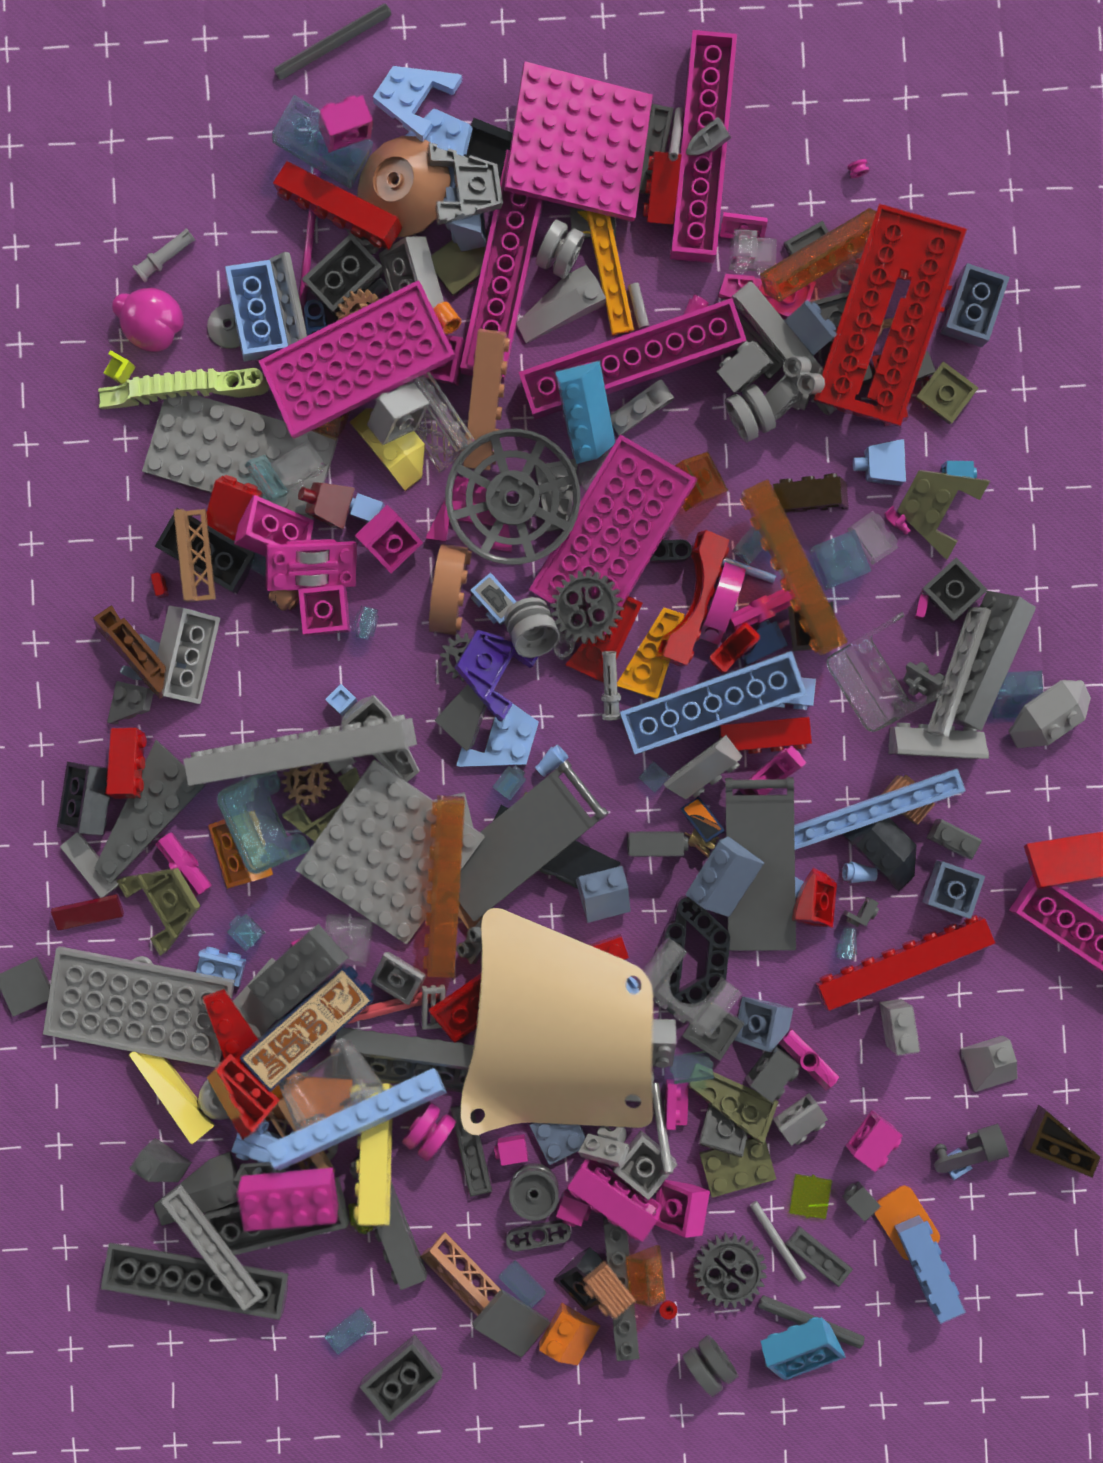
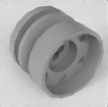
(531, 627)

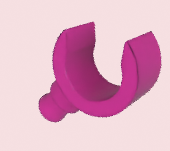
(896, 520)

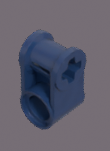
(315, 323)

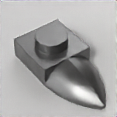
(709, 138)

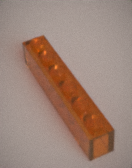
(818, 257)

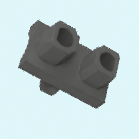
(921, 681)
(472, 946)

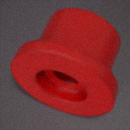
(668, 1313)

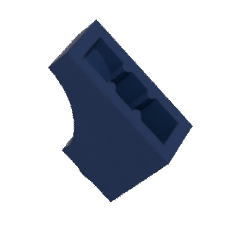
(770, 641)

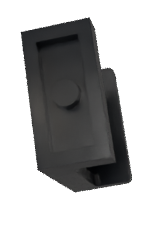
(489, 143)

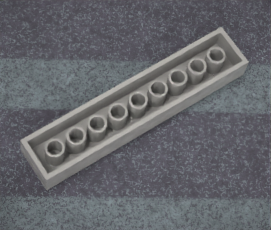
(305, 750)

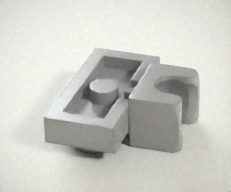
(606, 1147)

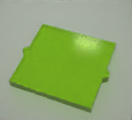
(810, 1196)

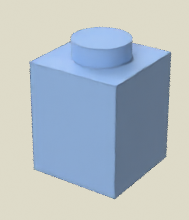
(365, 508)

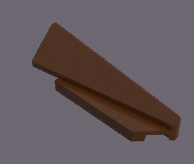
(132, 649)

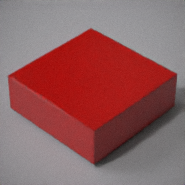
(159, 585)

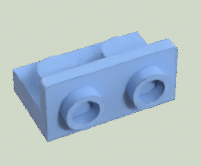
(221, 965)

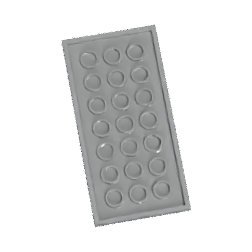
(208, 439)
(133, 1006)

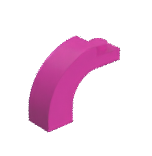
(722, 603)

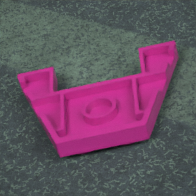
(440, 526)

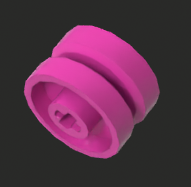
(428, 1131)

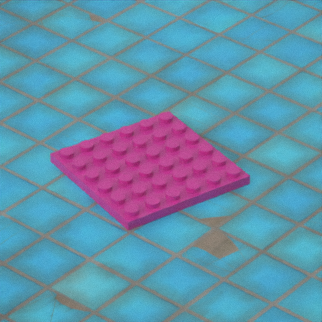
(578, 142)

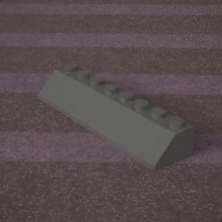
(403, 1057)
(187, 1280)

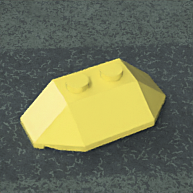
(401, 456)

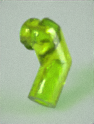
(361, 1229)

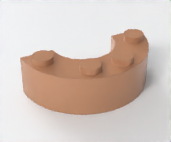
(446, 589)

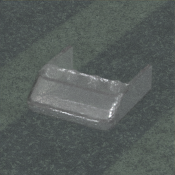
(871, 684)

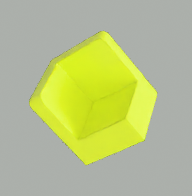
(119, 368)

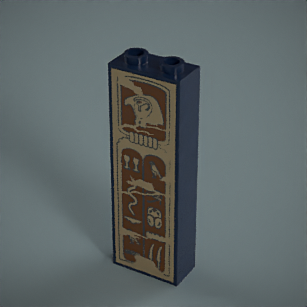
(307, 1026)

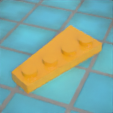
(646, 671)

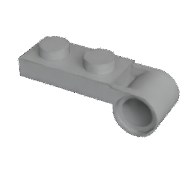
(641, 407)

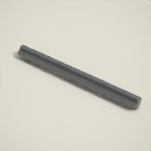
(332, 41)

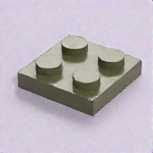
(946, 393)

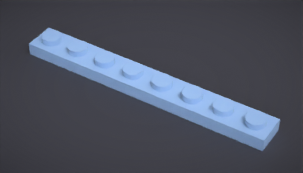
(878, 808)

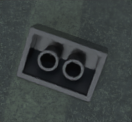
(84, 799)

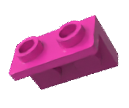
(676, 1104)

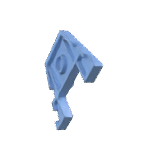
(405, 91)
(448, 133)
(507, 744)

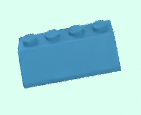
(586, 411)

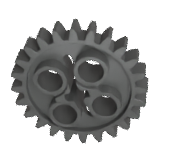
(567, 612)
(717, 1284)

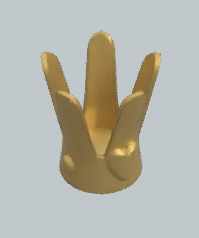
(696, 841)

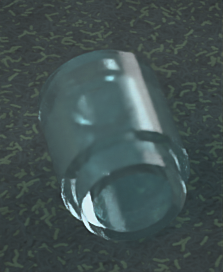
(365, 622)

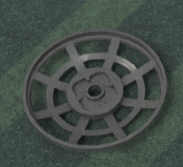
(514, 481)

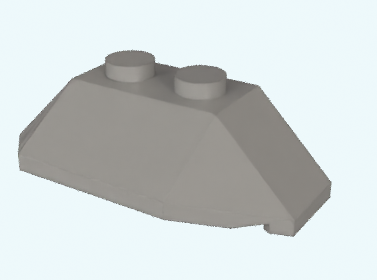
(1051, 714)

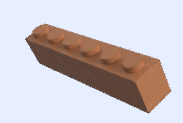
(486, 391)

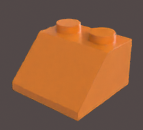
(568, 1336)

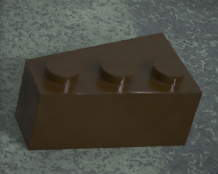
(812, 493)
(1058, 1144)

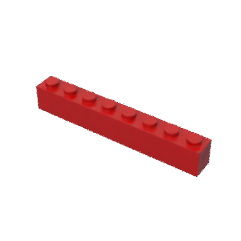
(905, 962)

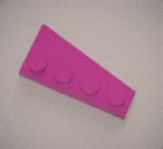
(733, 283)

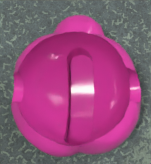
(148, 318)

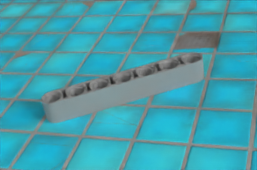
(775, 331)

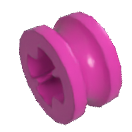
(858, 168)

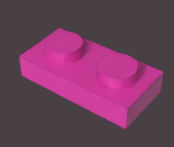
(742, 222)

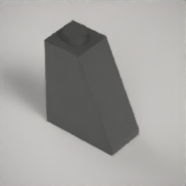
(463, 717)
(160, 1163)

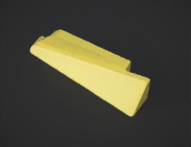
(174, 1095)

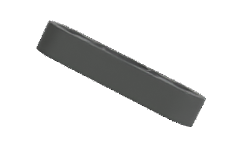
(520, 1231)

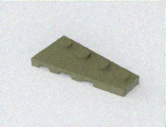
(738, 1103)

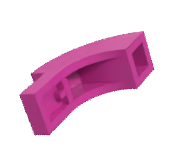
(778, 767)

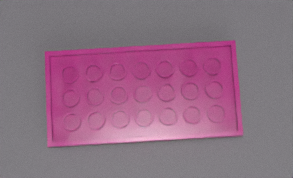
(356, 359)
(617, 523)

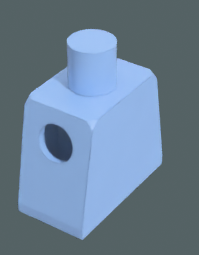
(883, 463)

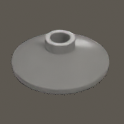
(223, 336)

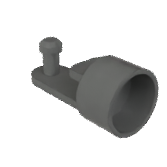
(984, 1145)

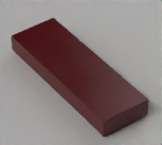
(87, 912)

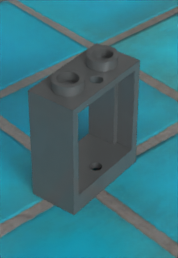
(656, 843)

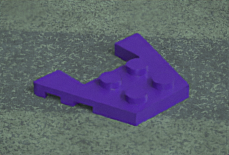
(483, 666)

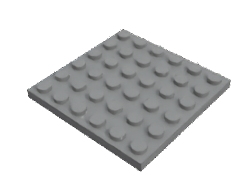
(379, 852)

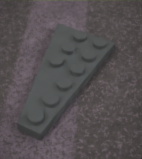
(144, 818)

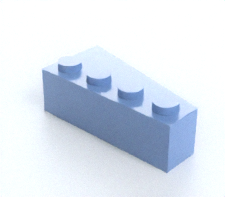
(929, 1268)

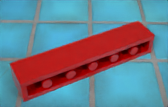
(337, 205)

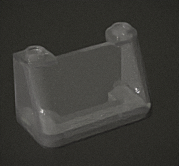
(330, 1086)

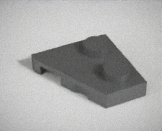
(129, 701)

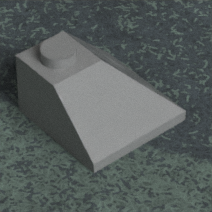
(990, 1063)

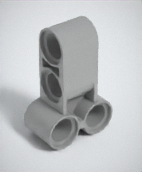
(793, 385)

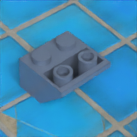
(469, 231)
(811, 327)

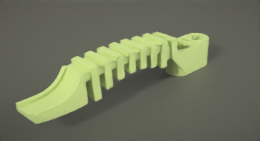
(251, 383)

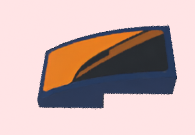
(702, 820)

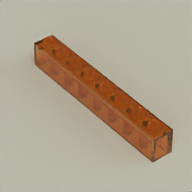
(793, 567)
(445, 886)

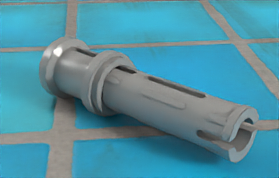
(155, 261)
(610, 695)

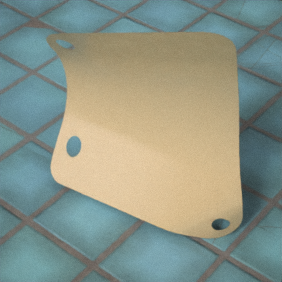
(556, 1032)

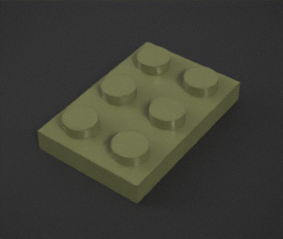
(732, 1173)

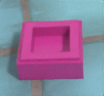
(922, 607)

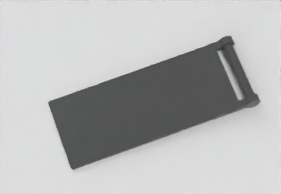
(766, 830)
(525, 840)

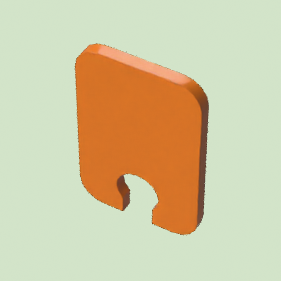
(898, 1207)

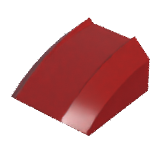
(816, 900)

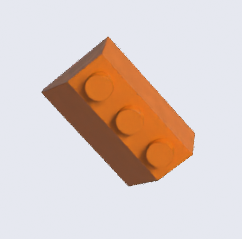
(229, 857)

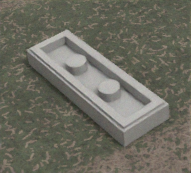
(85, 860)

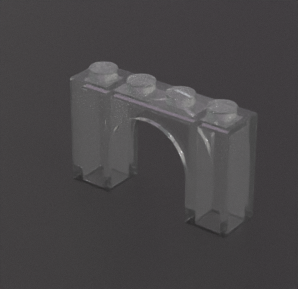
(704, 1015)

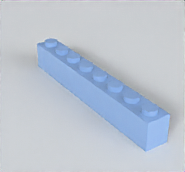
(355, 1119)

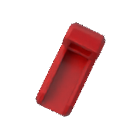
(734, 647)

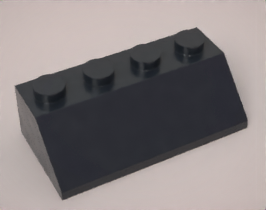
(229, 561)

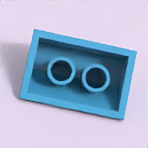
(801, 1348)

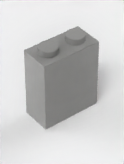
(899, 1027)

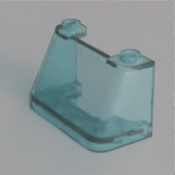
(256, 823)

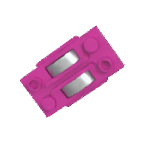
(310, 564)

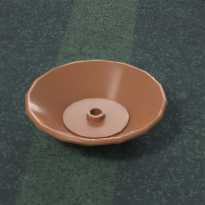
(418, 186)

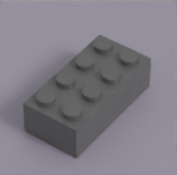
(298, 971)

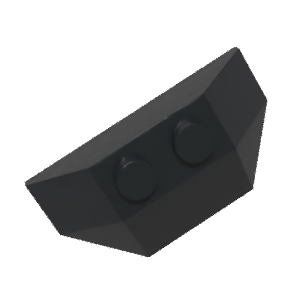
(886, 850)

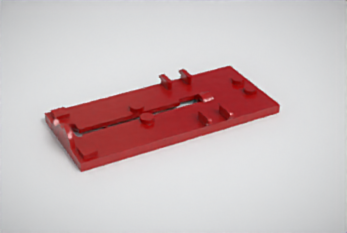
(900, 248)

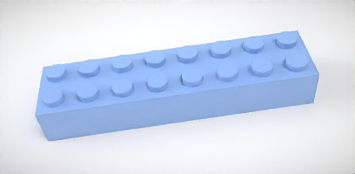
(713, 703)

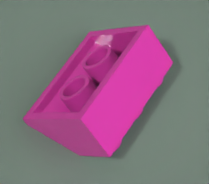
(270, 524)

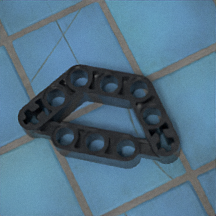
(713, 947)

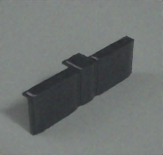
(574, 861)

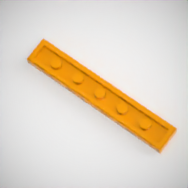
(610, 273)

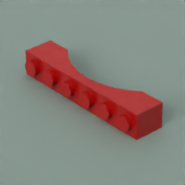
(707, 556)

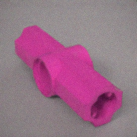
(761, 609)
(185, 862)
(818, 1068)

